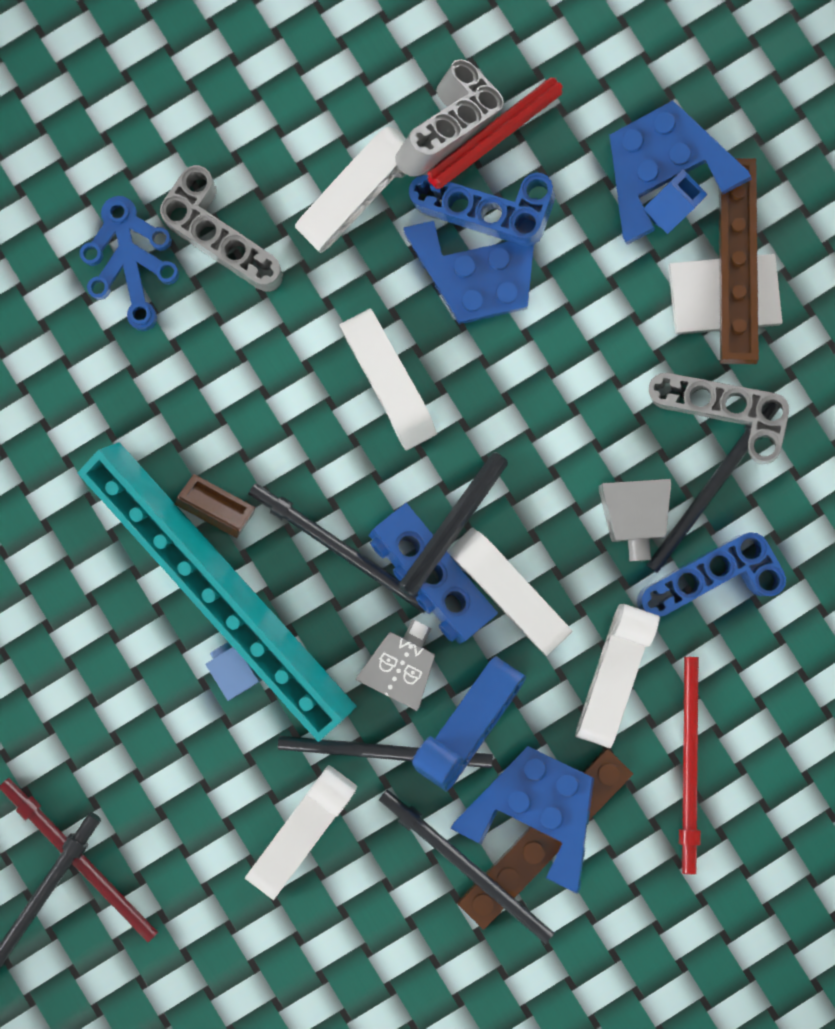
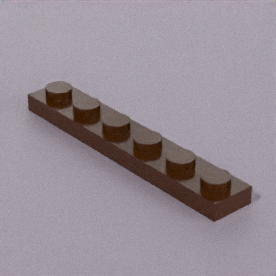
(739, 271)
(537, 849)

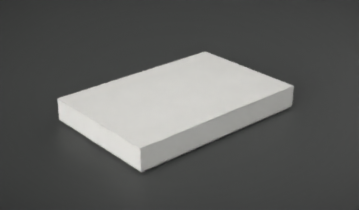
(697, 294)

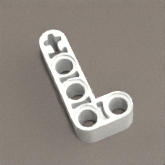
(352, 190)
(389, 379)
(509, 590)
(615, 674)
(301, 832)

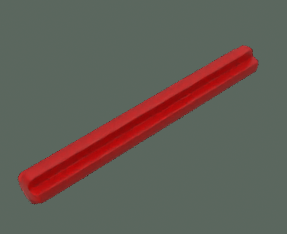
(494, 133)

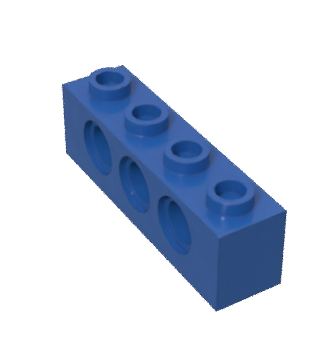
(475, 608)

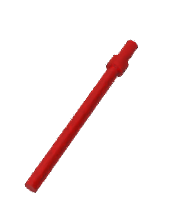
(689, 834)

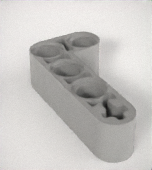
(470, 107)
(225, 238)
(717, 408)

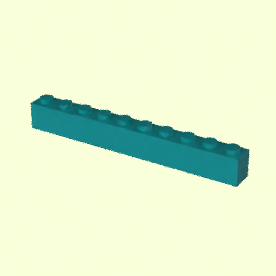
(217, 590)

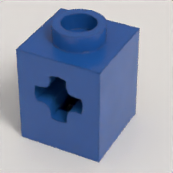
(675, 201)

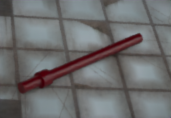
(29, 809)

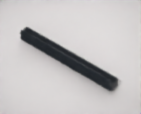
(452, 525)

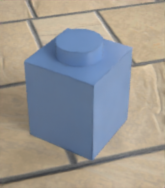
(231, 671)

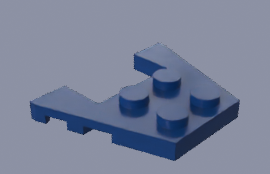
(655, 152)
(478, 280)
(543, 797)

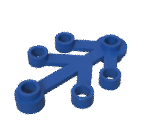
(127, 257)

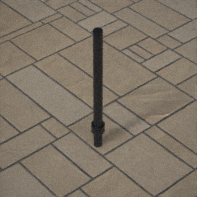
(706, 495)
(283, 509)
(365, 750)
(411, 819)
(72, 848)

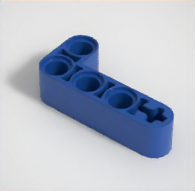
(480, 203)
(705, 580)
(460, 738)

